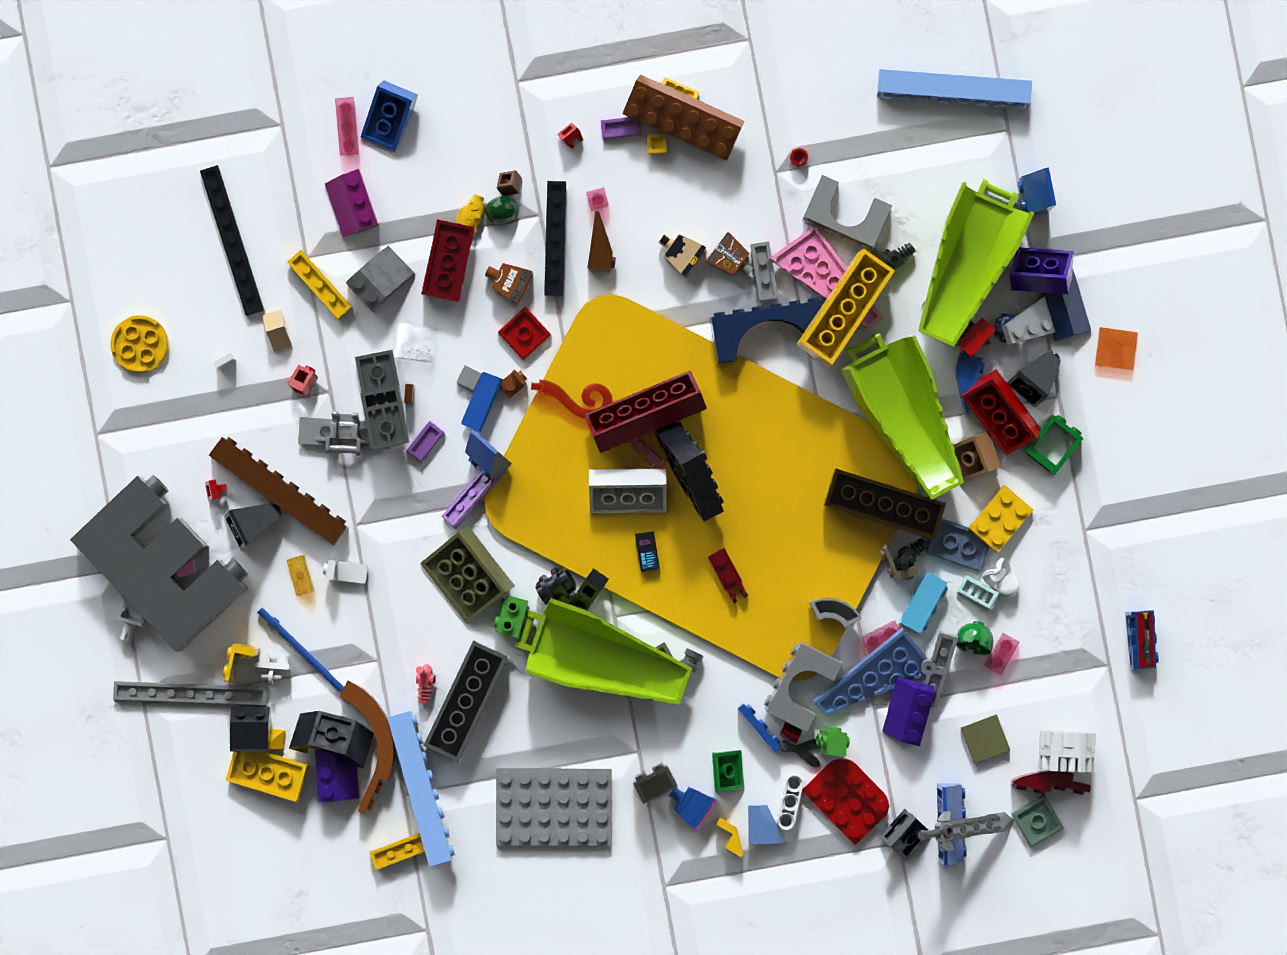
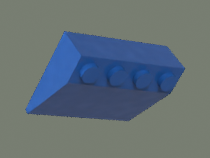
(950, 799)

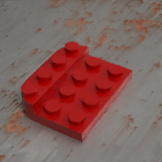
(848, 798)

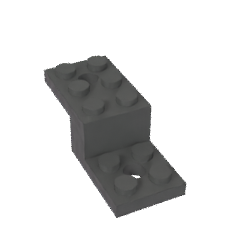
(382, 400)

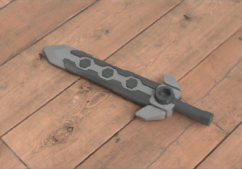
(965, 828)

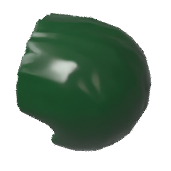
(501, 210)

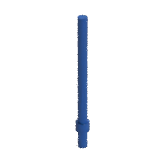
(274, 624)

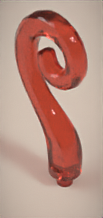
(552, 389)

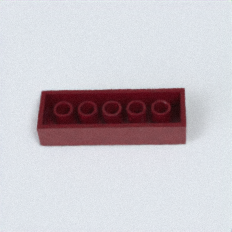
(645, 411)

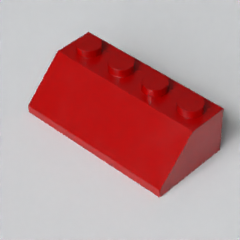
(1001, 412)

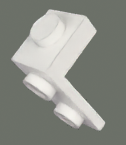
(345, 571)

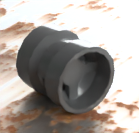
(693, 656)

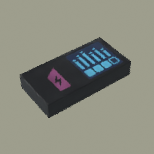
(647, 551)

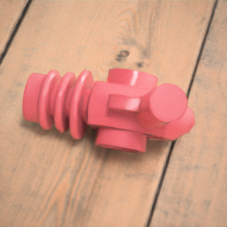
(425, 680)

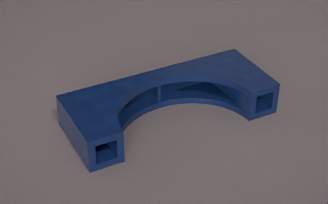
(730, 328)

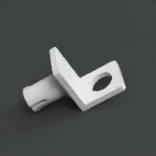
(129, 622)

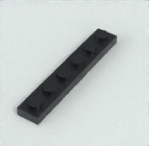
(555, 238)

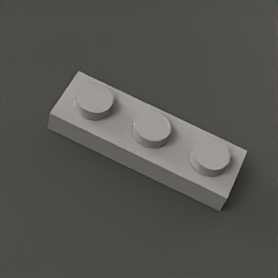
(764, 271)

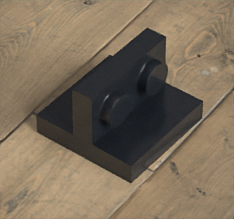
(903, 834)

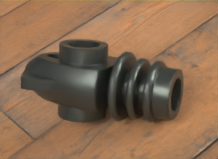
(894, 258)
(908, 555)

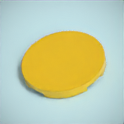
(139, 344)

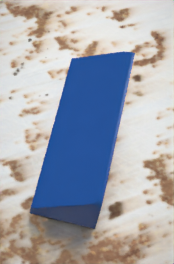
(481, 401)

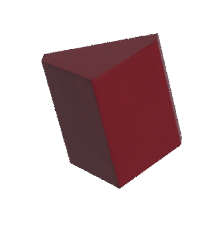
(790, 732)

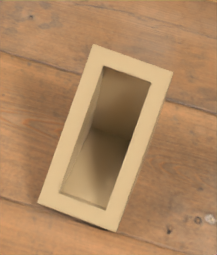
(276, 330)

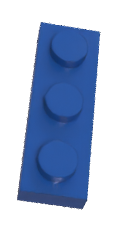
(760, 726)

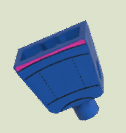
(692, 805)

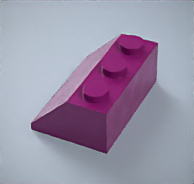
(351, 203)

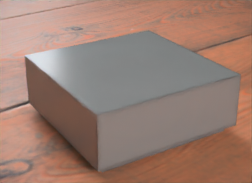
(468, 377)

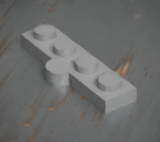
(938, 666)

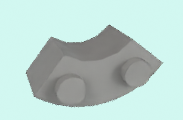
(835, 609)

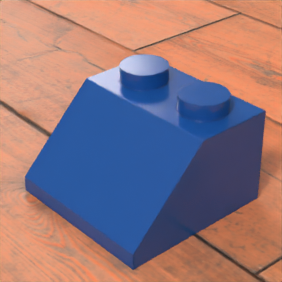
(485, 456)

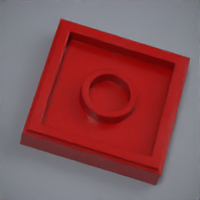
(524, 333)

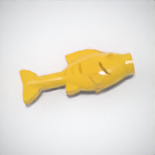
(472, 212)

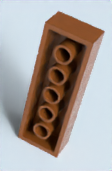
(683, 117)

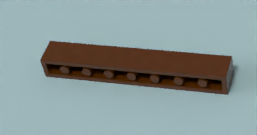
(278, 491)

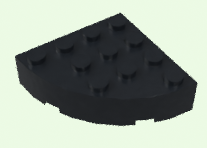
(691, 469)

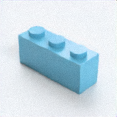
(924, 603)

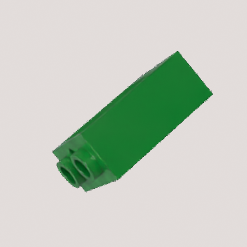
(1041, 459)

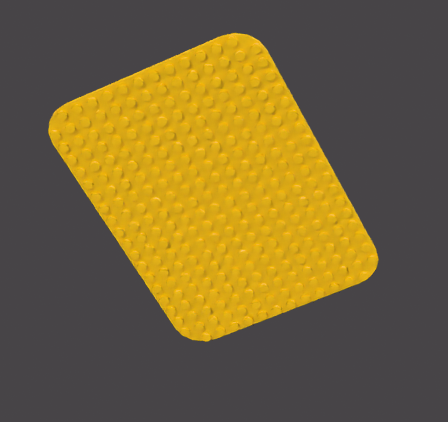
(772, 466)

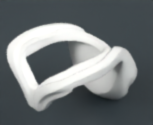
(1008, 585)

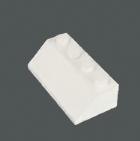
(627, 491)

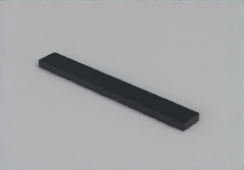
(232, 240)

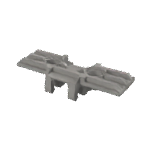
(342, 427)

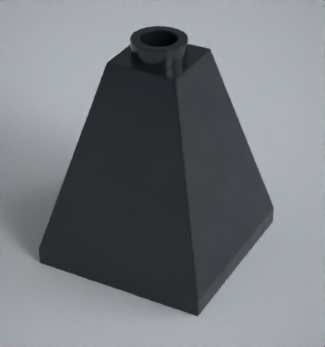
(1036, 378)
(251, 522)

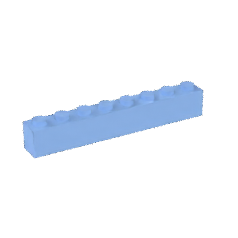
(954, 88)
(420, 788)

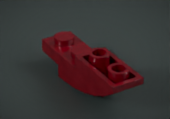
(1043, 781)

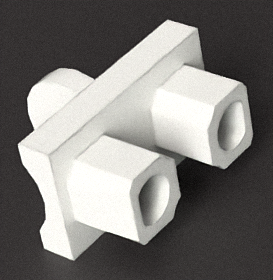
(272, 671)

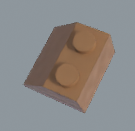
(976, 456)

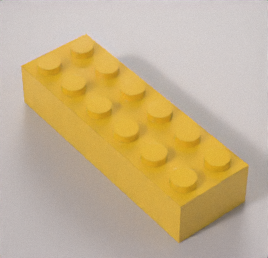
(845, 308)

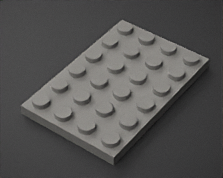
(553, 806)

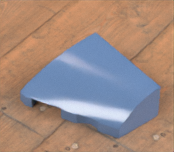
(762, 826)

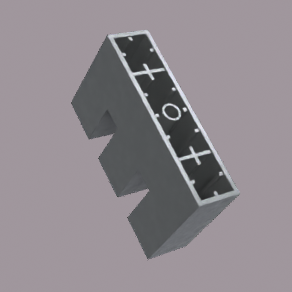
(149, 573)

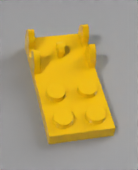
(268, 773)

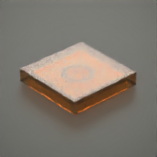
(1116, 348)

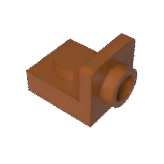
(513, 383)

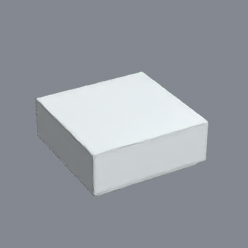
(224, 360)

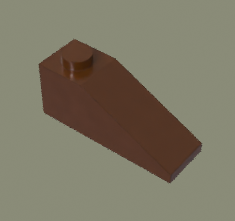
(600, 252)

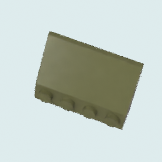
(467, 574)

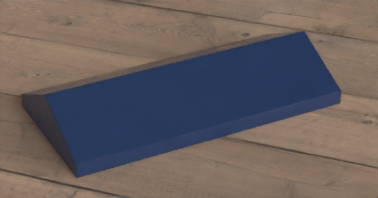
(1067, 312)

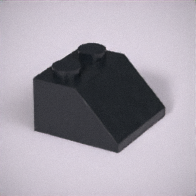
(250, 729)

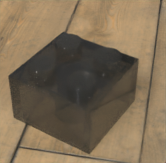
(655, 782)

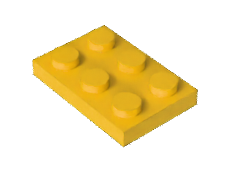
(1000, 519)

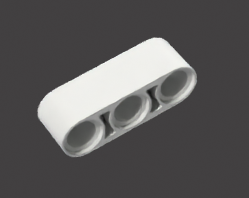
(790, 811)

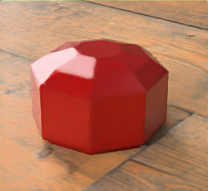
(799, 157)

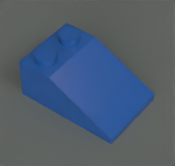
(389, 115)
(1037, 192)

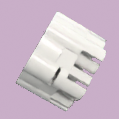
(1067, 750)

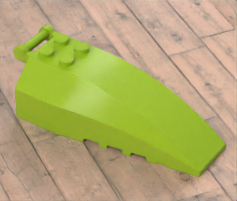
(971, 255)
(902, 405)
(592, 654)

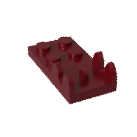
(448, 261)

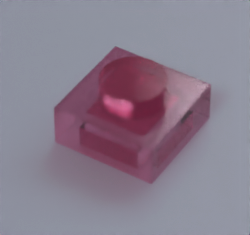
(597, 199)

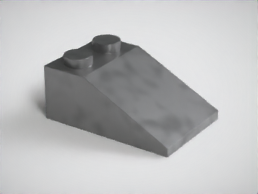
(380, 278)

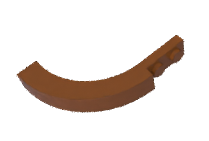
(378, 719)

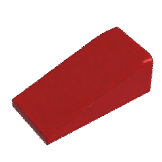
(976, 337)

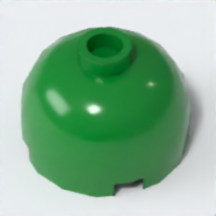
(976, 638)

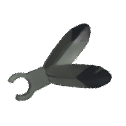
(803, 751)

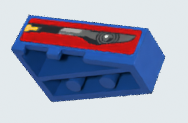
(1141, 639)

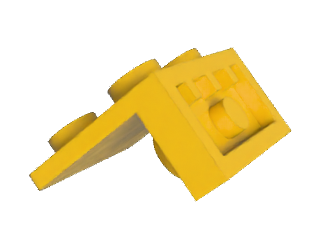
(237, 650)

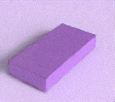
(620, 128)
(425, 441)

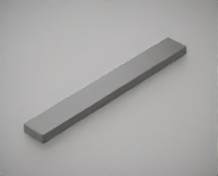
(190, 693)

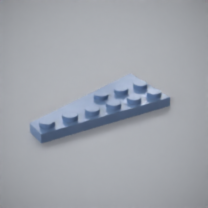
(874, 674)

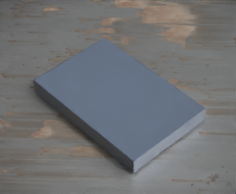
(958, 546)

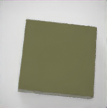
(985, 738)

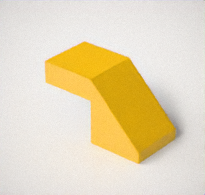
(733, 843)

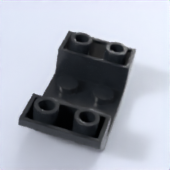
(332, 735)

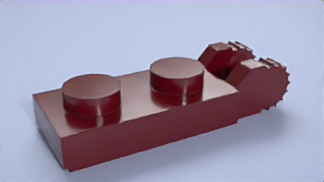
(727, 573)

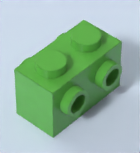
(515, 616)
(832, 741)

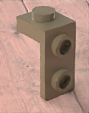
(898, 574)

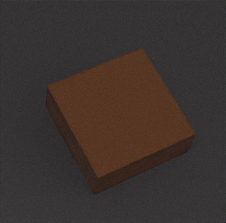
(409, 394)

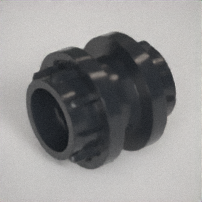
(555, 586)

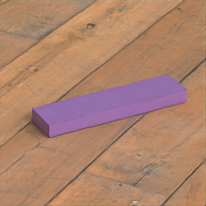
(469, 499)

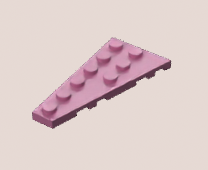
(817, 267)

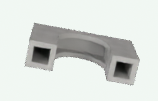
(819, 214)
(803, 659)

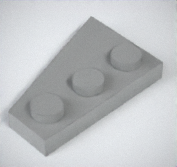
(1030, 324)

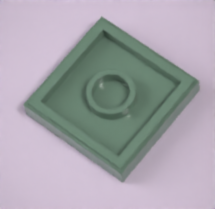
(1037, 820)

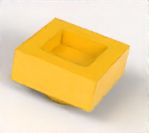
(657, 143)

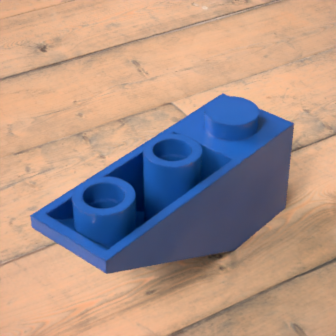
(967, 374)

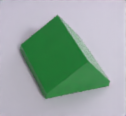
(727, 770)

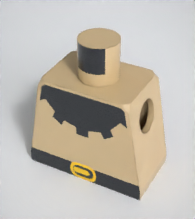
(682, 253)

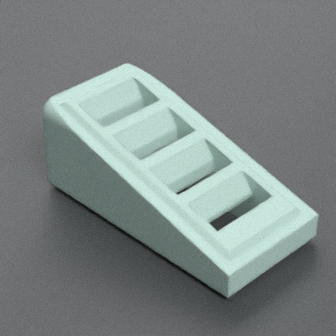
(994, 599)

